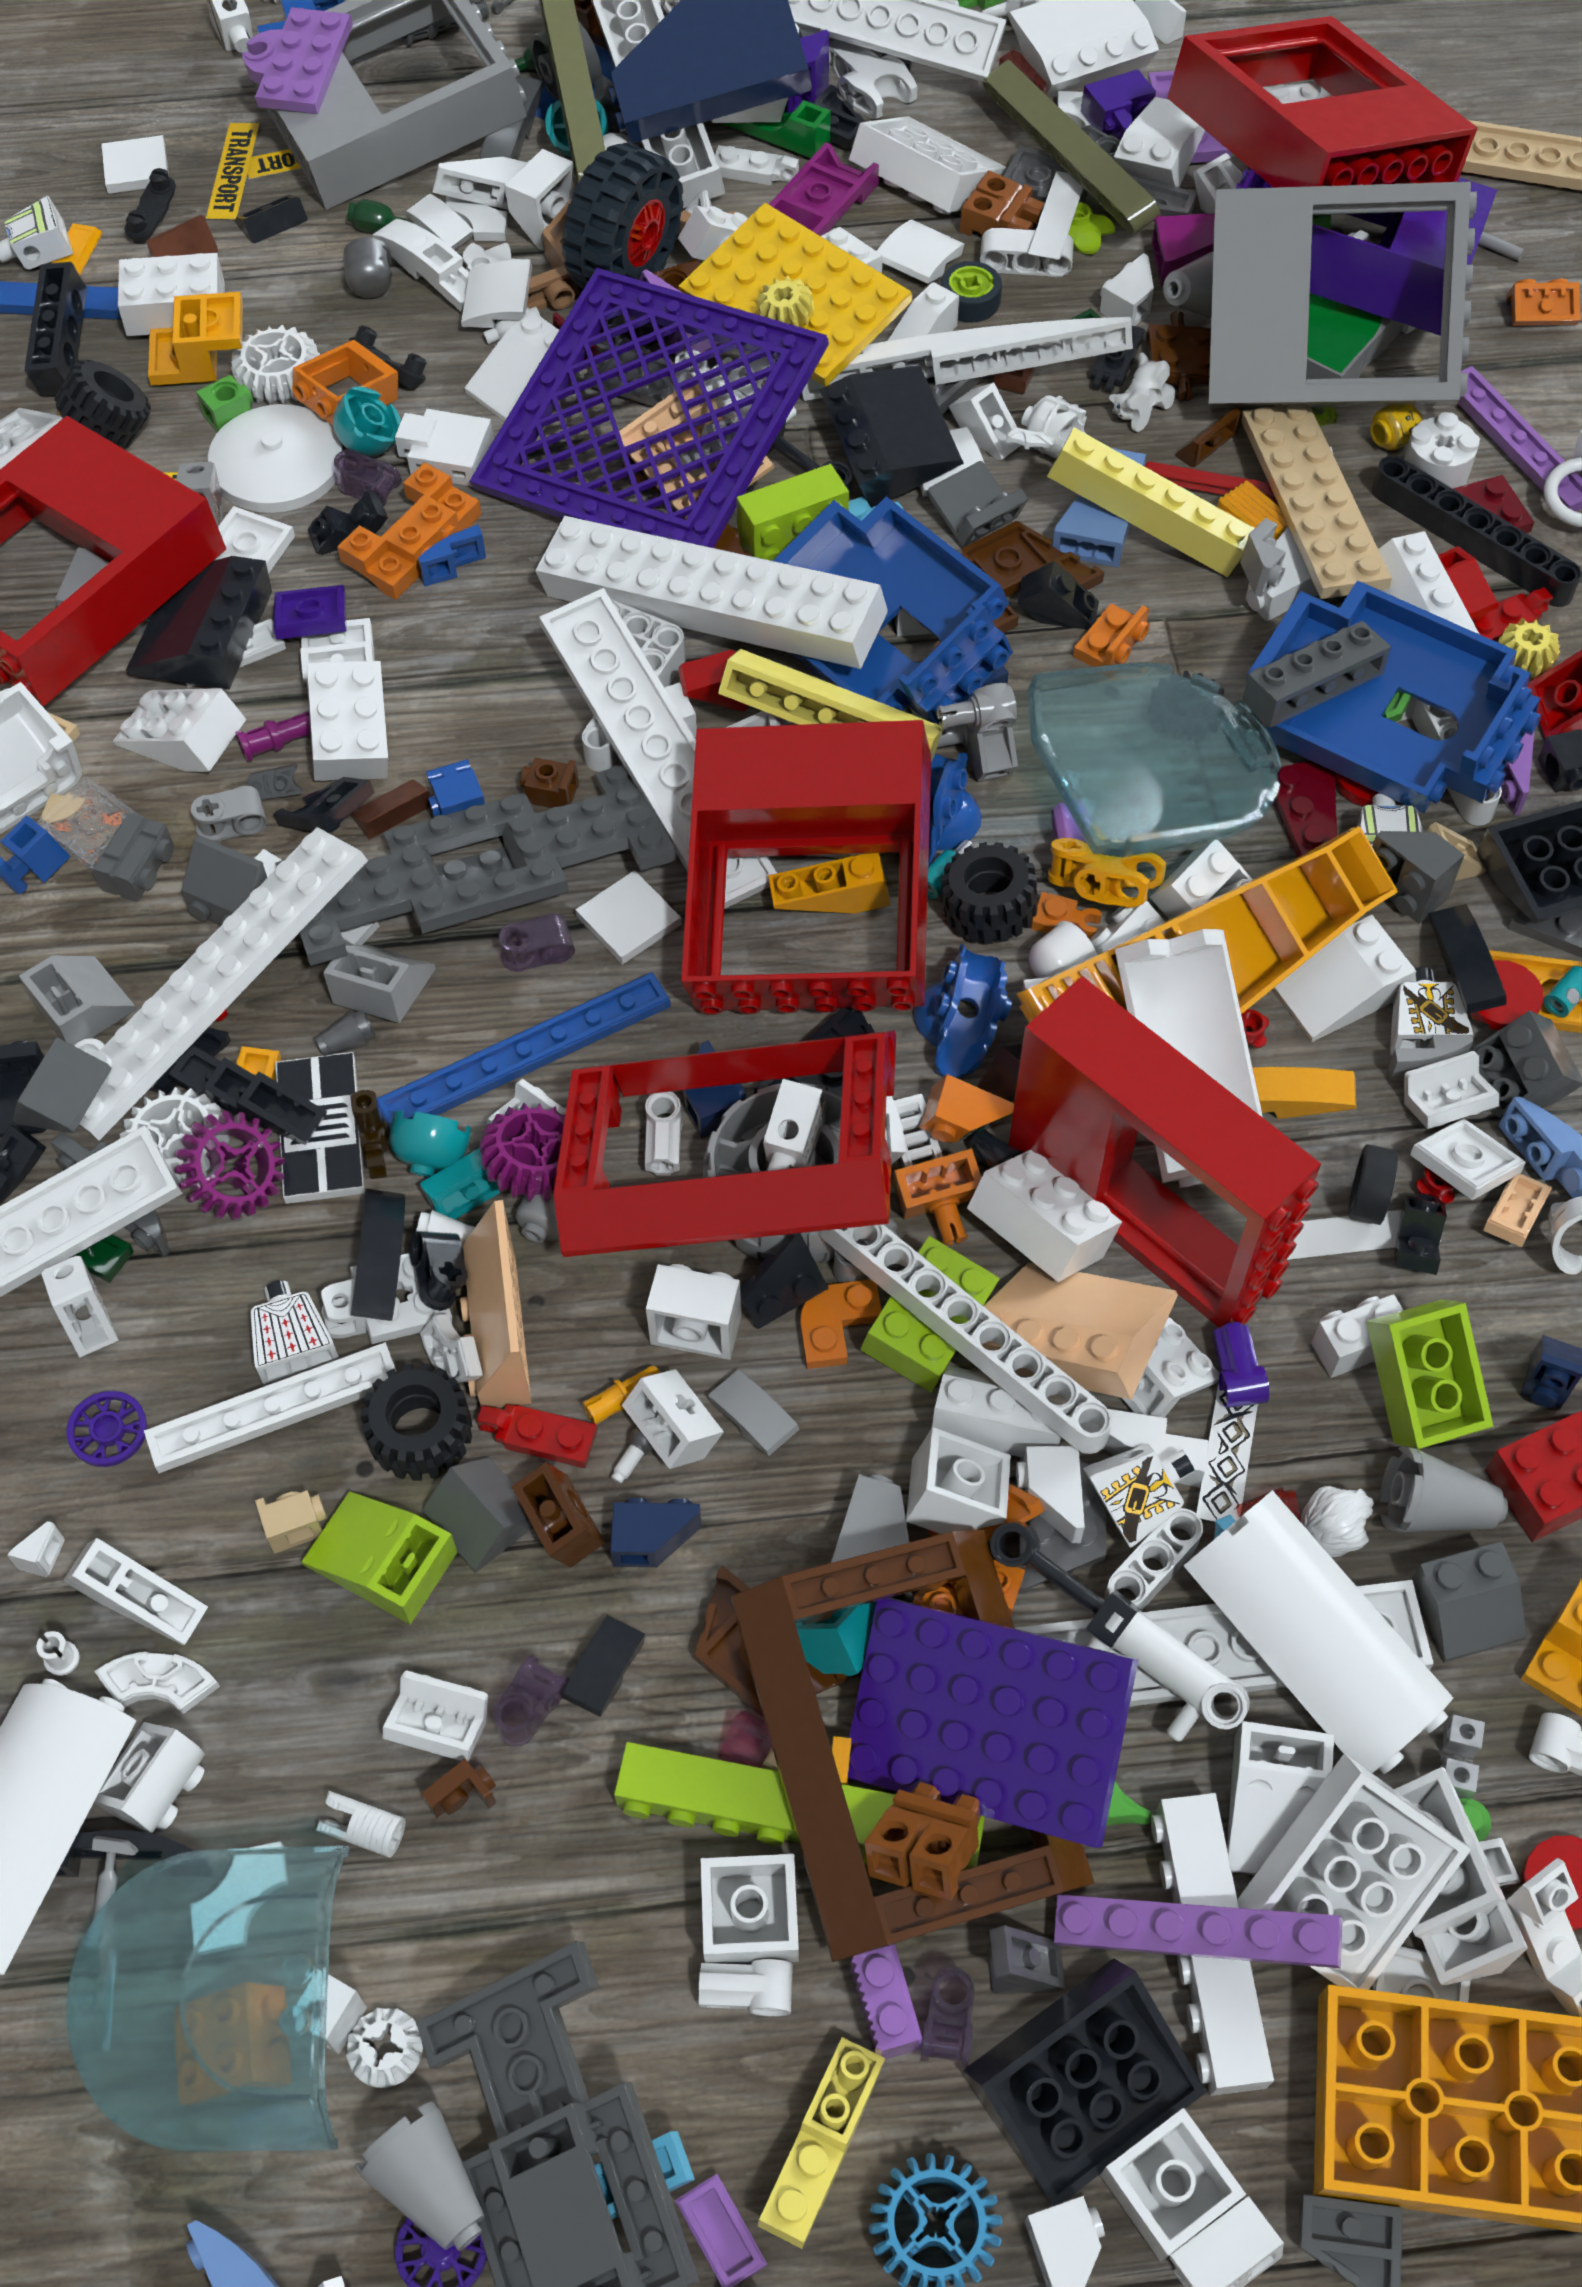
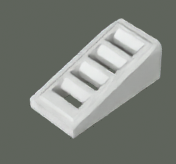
(911, 1113)

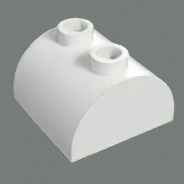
(151, 1777)

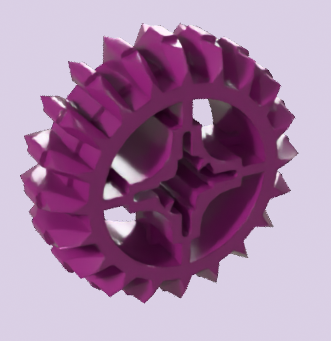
(523, 1150)
(218, 1154)

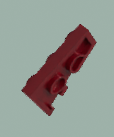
(1307, 805)

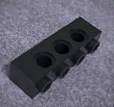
(55, 326)

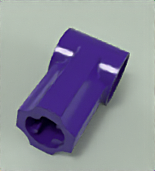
(1239, 1371)

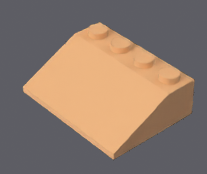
(495, 1312)
(1086, 1325)

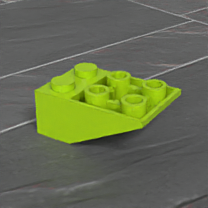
(382, 1554)

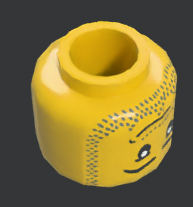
(1393, 425)

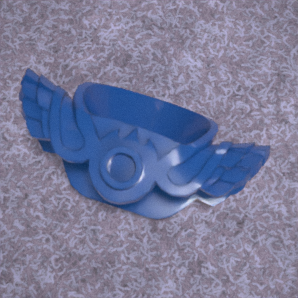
(955, 810)
(958, 1039)

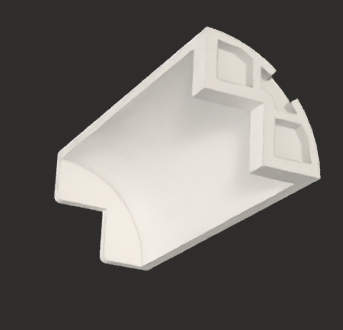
(1190, 1000)
(1320, 1635)
(51, 1770)

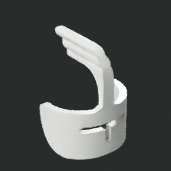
(1560, 1218)

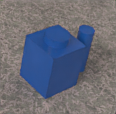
(453, 788)
(33, 852)

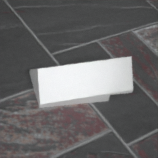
(1470, 1922)

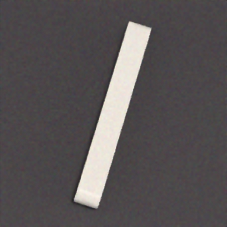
(970, 1336)

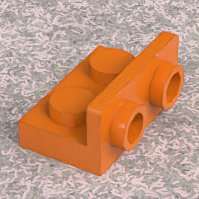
(1544, 302)
(1112, 636)

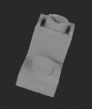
(1262, 559)

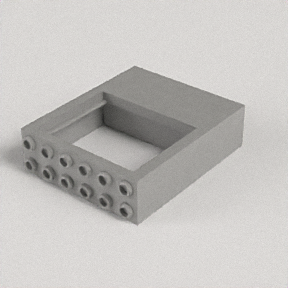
(355, 146)
(1265, 293)

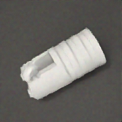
(367, 1828)

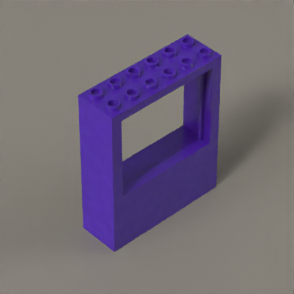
(1398, 276)

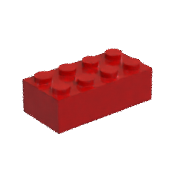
(1542, 1477)

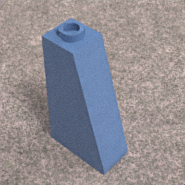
(1092, 530)

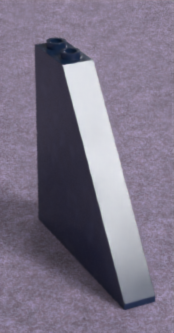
(708, 64)

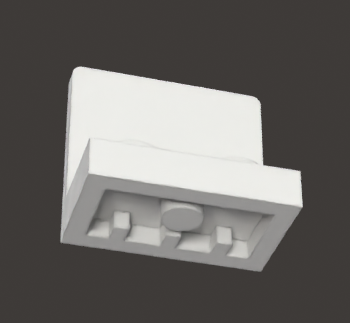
(1172, 1373)

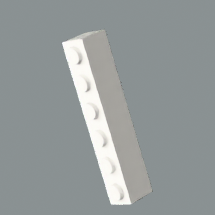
(1221, 1990)

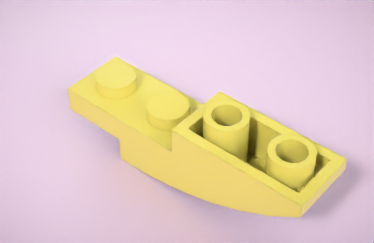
(821, 2143)

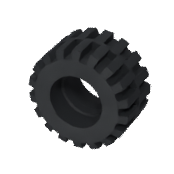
(103, 401)
(989, 870)
(412, 1391)

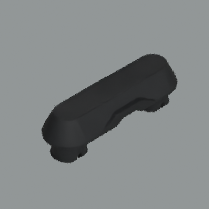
(151, 208)
(409, 374)

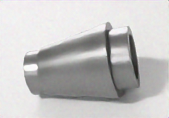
(346, 1034)

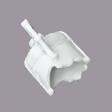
(1048, 425)

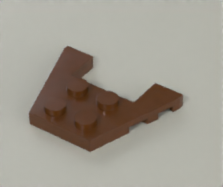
(1017, 552)

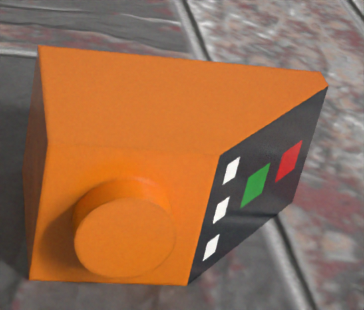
(961, 1110)

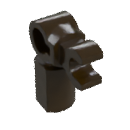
(371, 1131)

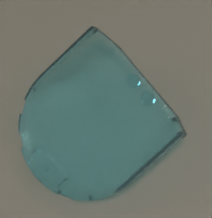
(1151, 756)
(210, 2000)

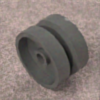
(543, 63)

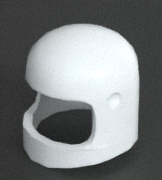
(1060, 950)

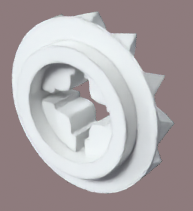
(395, 2066)

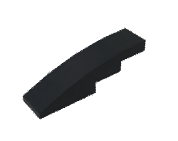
(1468, 958)
(251, 1094)

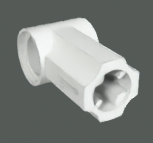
(663, 1134)
(1557, 1744)
(760, 1987)

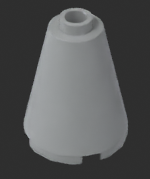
(1192, 286)
(1437, 1496)
(425, 2178)

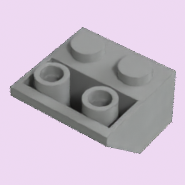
(377, 981)
(76, 996)

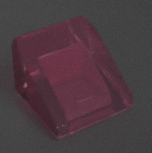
(746, 1741)

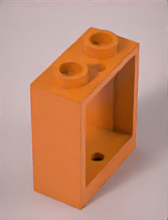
(343, 361)

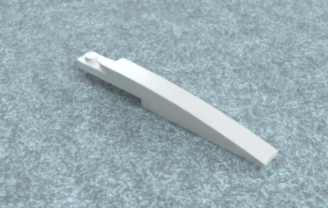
(991, 349)

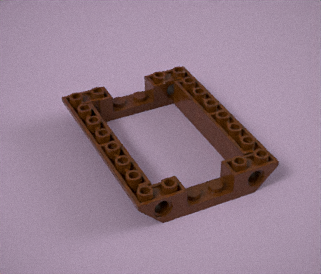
(829, 1846)

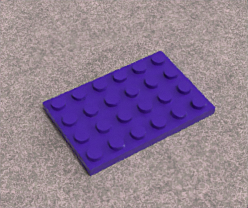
(992, 1717)

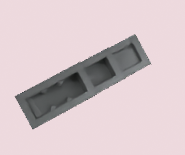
(509, 140)

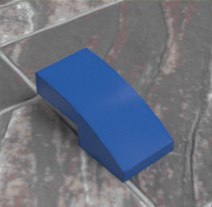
(442, 558)

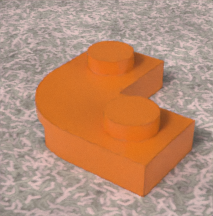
(827, 1315)

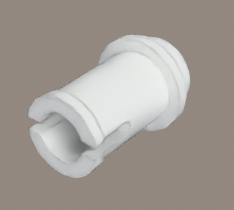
(53, 1648)

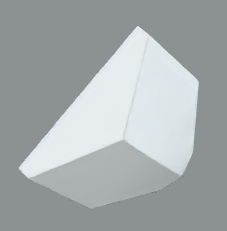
(1215, 175)

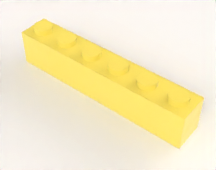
(1150, 502)
(804, 697)

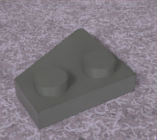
(1353, 2239)

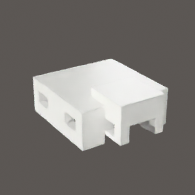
(445, 442)

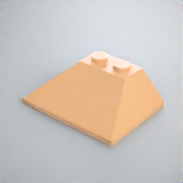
(665, 416)

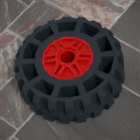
(622, 214)

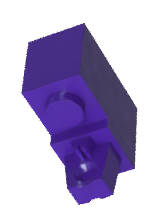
(1116, 102)

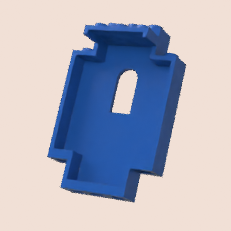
(926, 582)
(1432, 663)

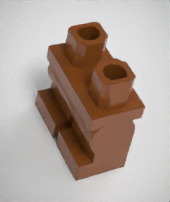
(999, 204)
(924, 1841)

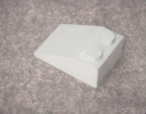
(1159, 143)
(511, 365)
(1345, 980)

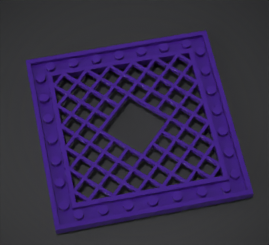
(604, 298)

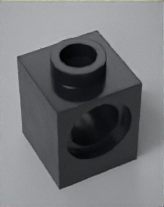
(1563, 760)

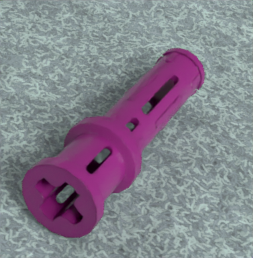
(272, 735)

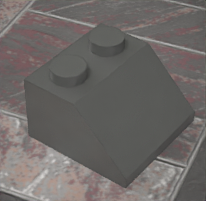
(219, 880)
(1471, 1601)

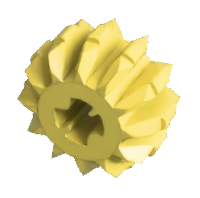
(786, 302)
(1534, 644)

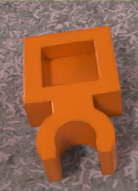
(1057, 908)

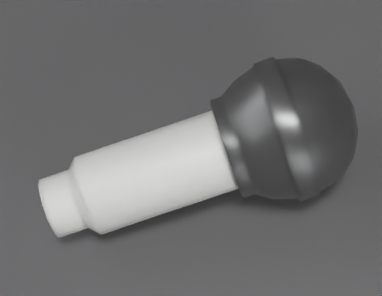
(637, 1448)

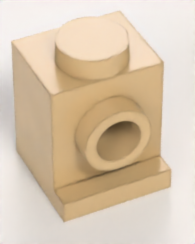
(291, 1519)

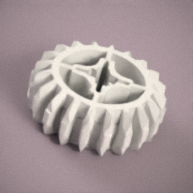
(268, 362)
(170, 1119)

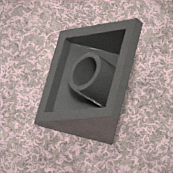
(61, 1088)
(478, 1510)

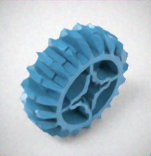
(920, 2205)

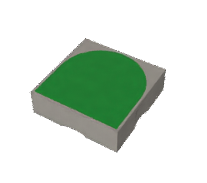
(1344, 338)

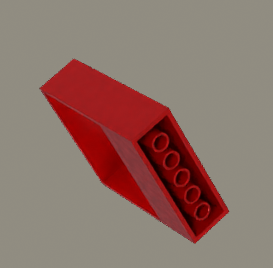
(1369, 132)
(123, 512)
(807, 795)
(1102, 1076)

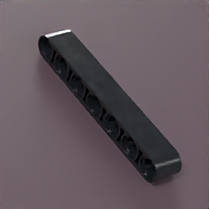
(1475, 530)

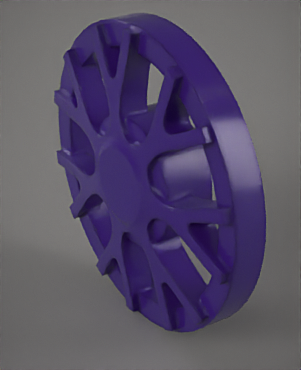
(106, 1429)
(435, 2258)

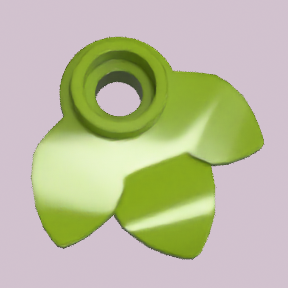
(1088, 228)

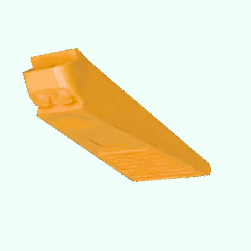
(1266, 922)

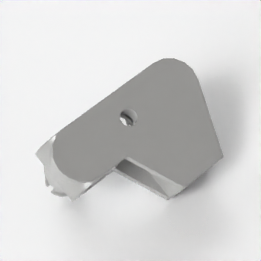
(985, 730)

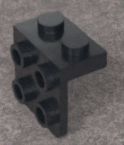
(17, 1067)

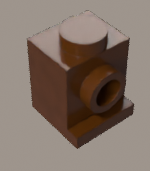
(550, 782)

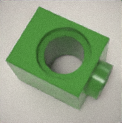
(224, 401)

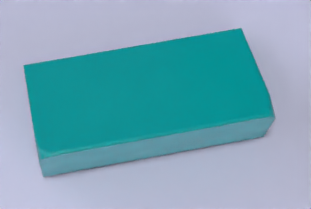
(459, 1187)

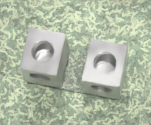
(1459, 1746)

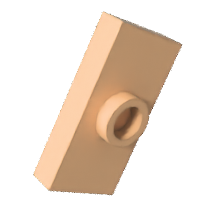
(1517, 1209)

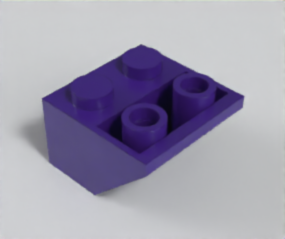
(817, 58)

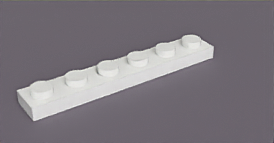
(267, 1408)

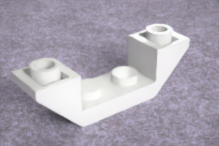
(1548, 1933)

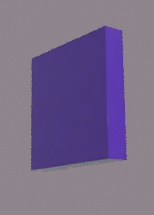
(310, 612)

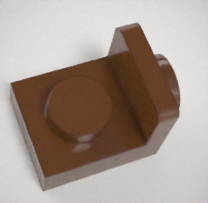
(452, 1789)

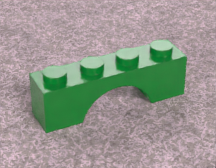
(798, 131)

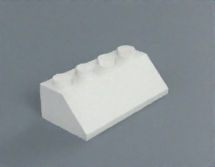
(1422, 579)

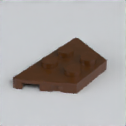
(722, 1648)

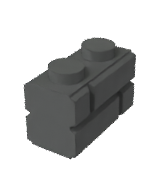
(133, 857)

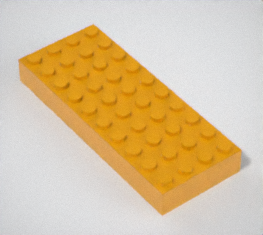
(1449, 2107)

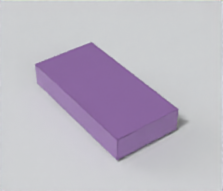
(721, 2232)

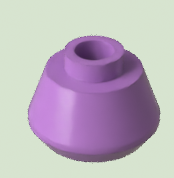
(1064, 824)

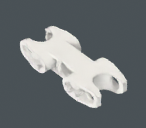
(867, 78)

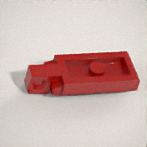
(1511, 611)
(540, 1433)

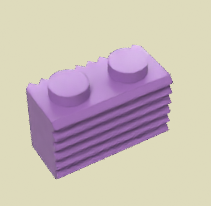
(886, 2002)

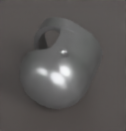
(367, 267)

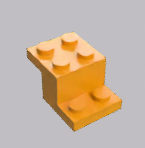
(199, 329)
(1558, 1659)

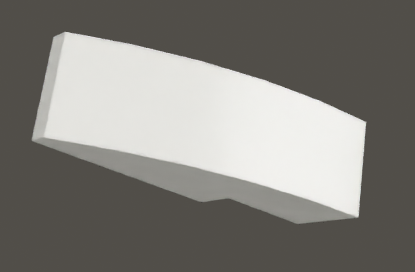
(1134, 1430)

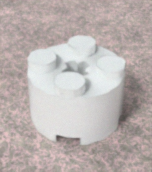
(1443, 449)

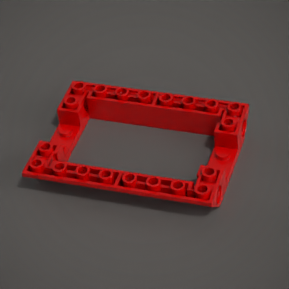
(736, 1206)

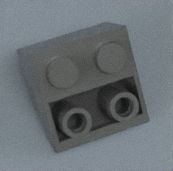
(1421, 869)
(1528, 1062)

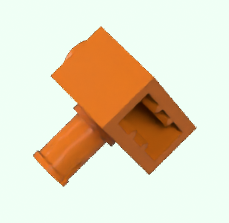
(938, 1189)

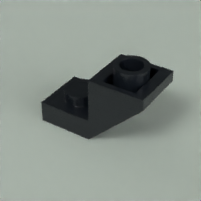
(334, 525)
(1420, 1233)

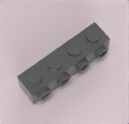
(1316, 673)

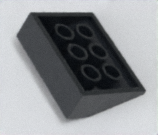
(890, 430)
(205, 625)
(1538, 861)
(1085, 2080)

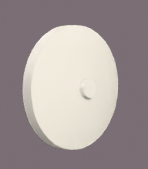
(275, 458)

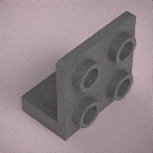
(975, 503)

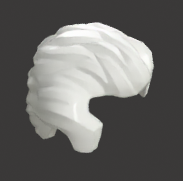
(1338, 1519)

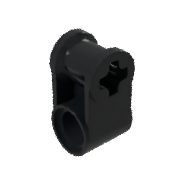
(438, 1267)

